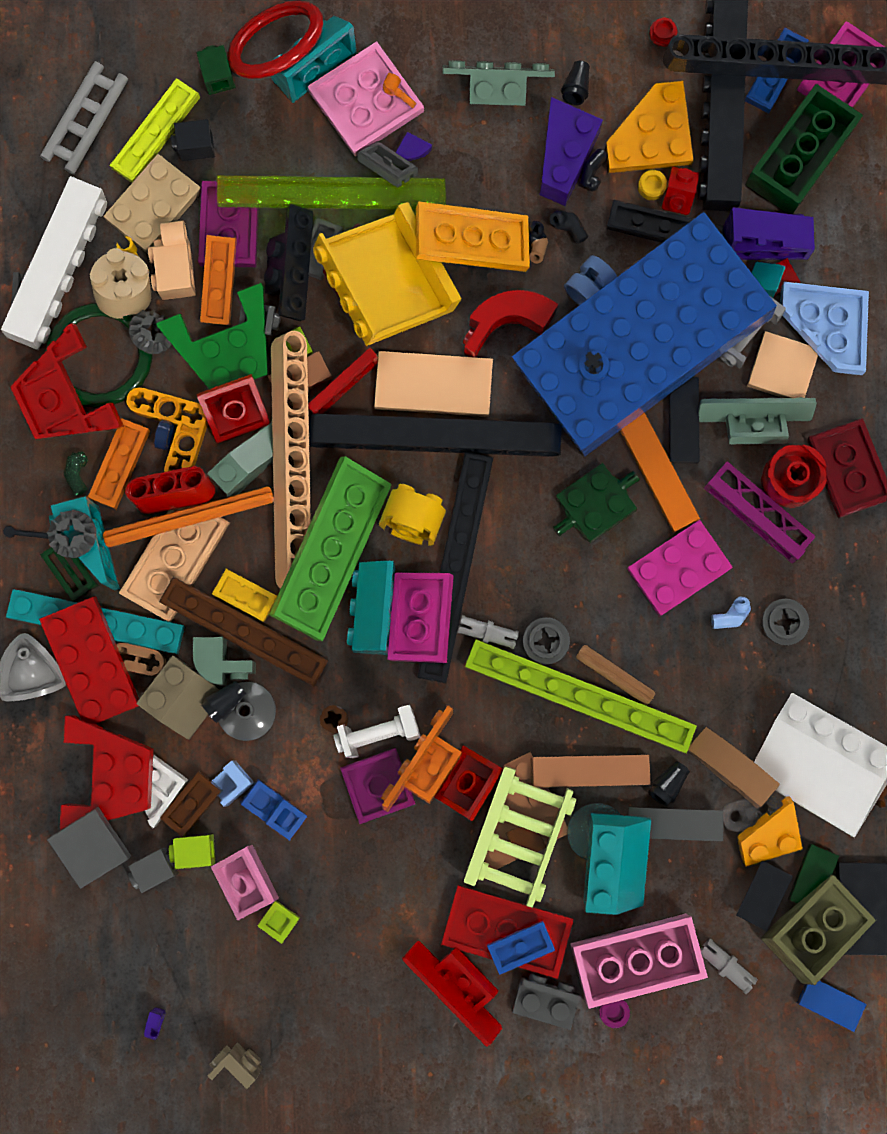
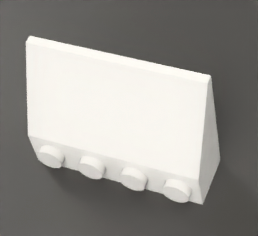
(824, 764)

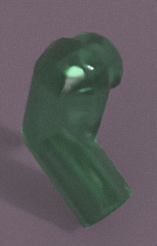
(72, 472)

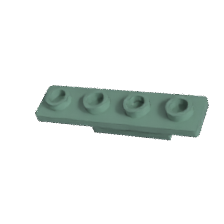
(498, 84)
(757, 418)

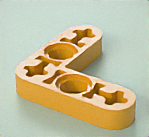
(184, 427)

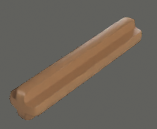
(615, 675)

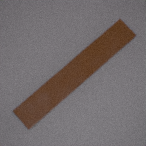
(243, 631)

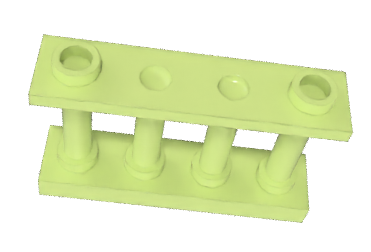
(490, 841)

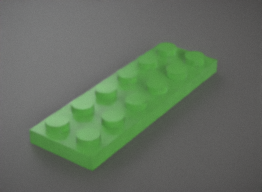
(330, 549)

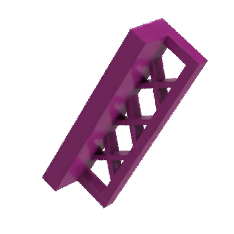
(755, 518)

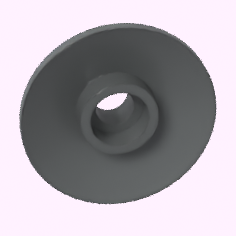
(260, 718)

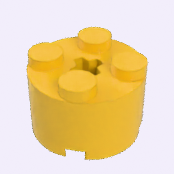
(413, 515)

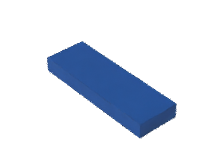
(766, 90)

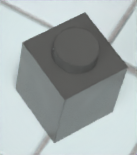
(152, 870)

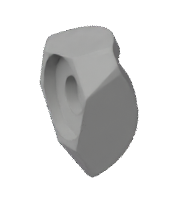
(28, 670)

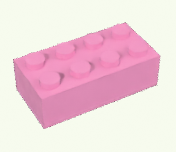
(638, 960)

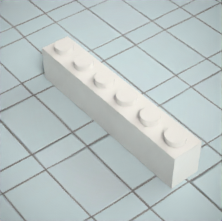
(54, 263)

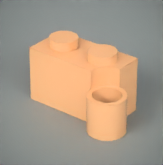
(172, 262)

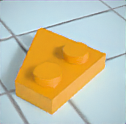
(771, 835)

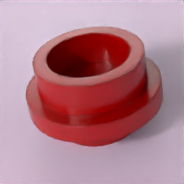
(662, 31)

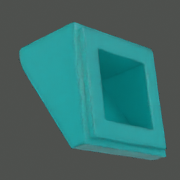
(768, 276)

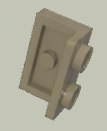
(240, 1063)

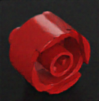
(810, 480)

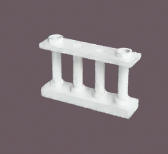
(403, 725)

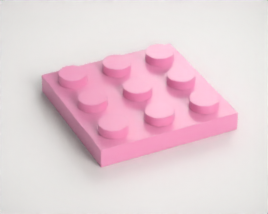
(356, 101)

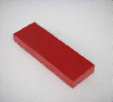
(343, 382)

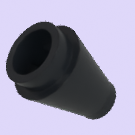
(576, 85)
(223, 702)
(668, 784)

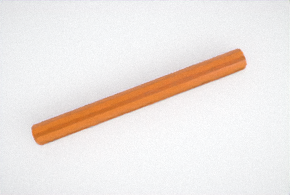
(188, 516)

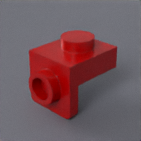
(680, 190)

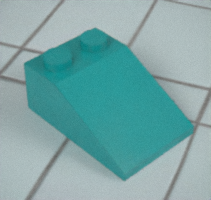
(99, 558)

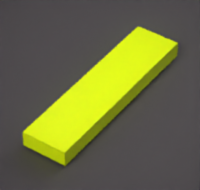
(155, 130)

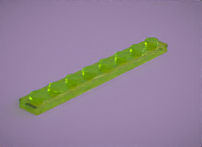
(326, 192)

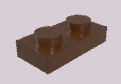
(191, 804)

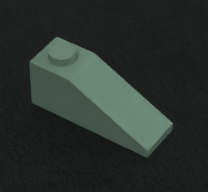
(244, 463)

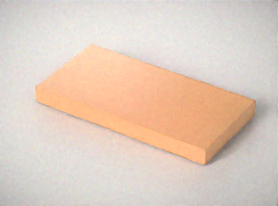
(433, 383)
(171, 554)

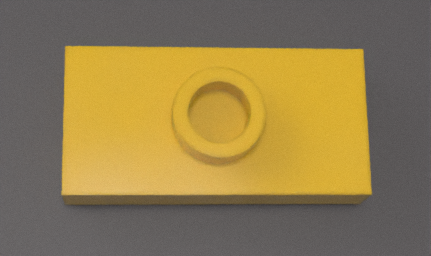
(244, 595)

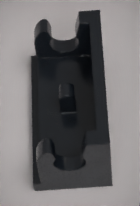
(764, 895)

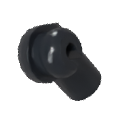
(589, 179)
(569, 222)

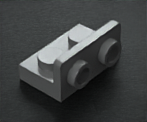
(546, 1001)

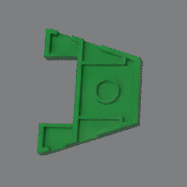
(229, 352)

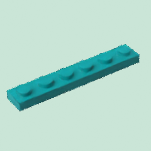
(123, 626)

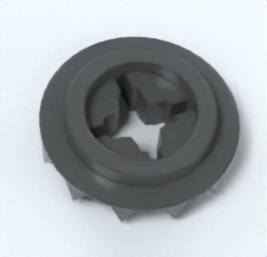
(142, 337)
(80, 544)
(792, 610)
(557, 648)

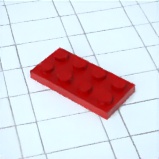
(90, 661)
(485, 918)

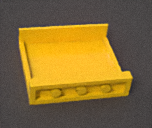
(382, 279)

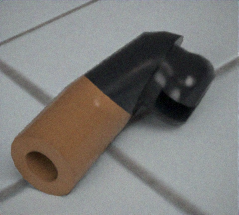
(537, 241)

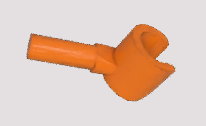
(391, 88)

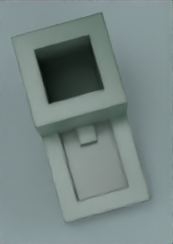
(212, 662)

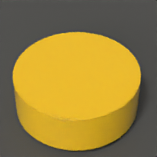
(652, 185)

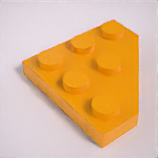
(653, 133)

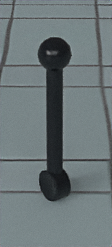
(10, 532)

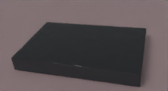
(869, 886)

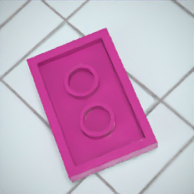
(844, 91)
(679, 568)
(420, 617)

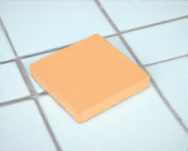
(782, 367)

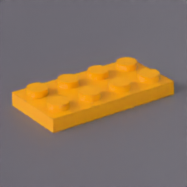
(472, 237)

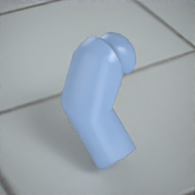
(734, 616)

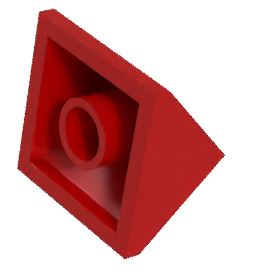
(233, 408)
(469, 783)

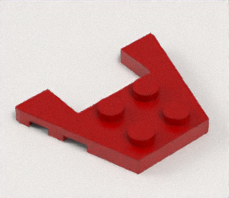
(50, 398)
(119, 772)

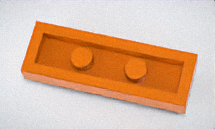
(218, 280)
(119, 464)

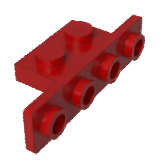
(458, 987)

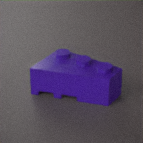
(567, 148)
(769, 235)

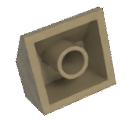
(177, 697)

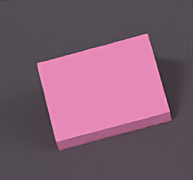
(244, 882)

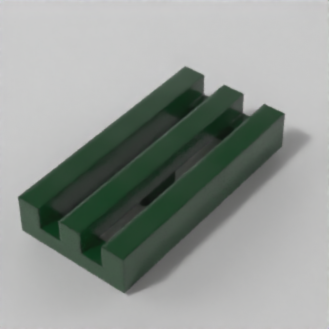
(83, 590)

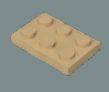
(153, 198)

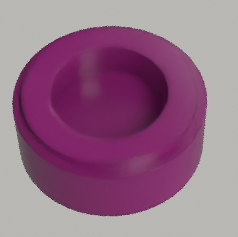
(615, 1014)

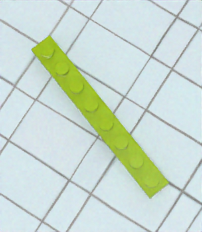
(581, 696)

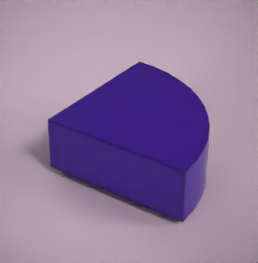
(413, 147)
(154, 1023)

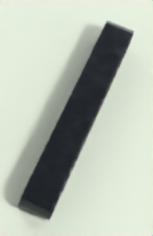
(777, 64)
(434, 435)

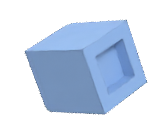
(233, 782)

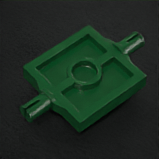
(596, 503)

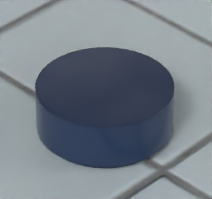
(164, 435)

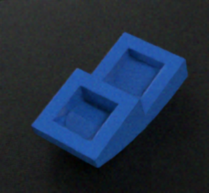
(273, 809)

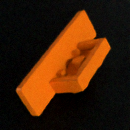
(428, 767)

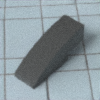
(682, 823)

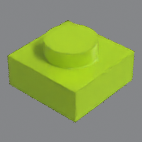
(278, 921)

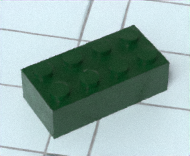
(803, 149)

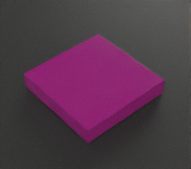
(368, 781)

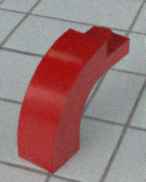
(508, 308)

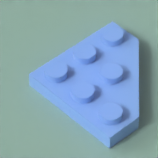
(830, 322)

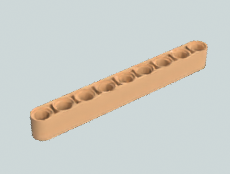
(284, 445)

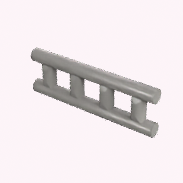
(87, 134)

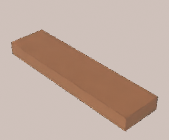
(590, 771)

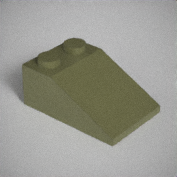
(818, 931)

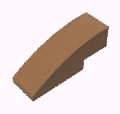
(733, 767)

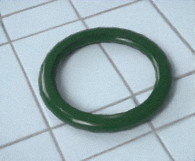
(138, 376)

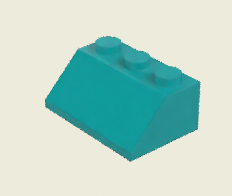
(331, 50)
(372, 607)
(616, 863)

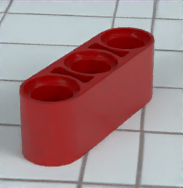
(170, 490)

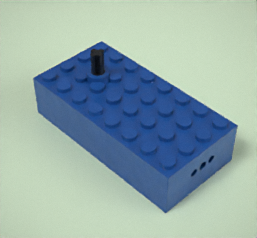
(645, 334)

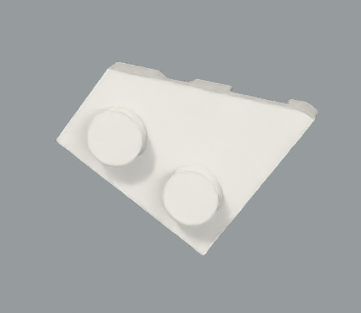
(165, 788)

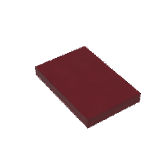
(852, 469)

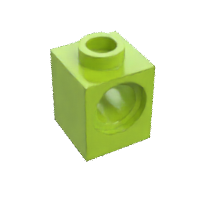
(192, 851)

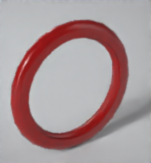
(288, 59)

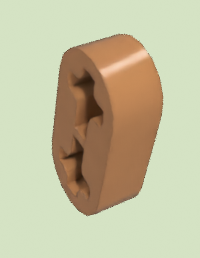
(138, 651)

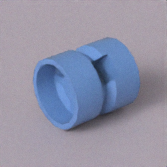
(592, 277)

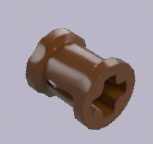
(326, 715)

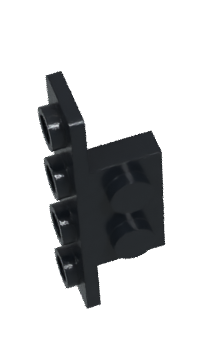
(289, 263)

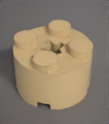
(121, 283)

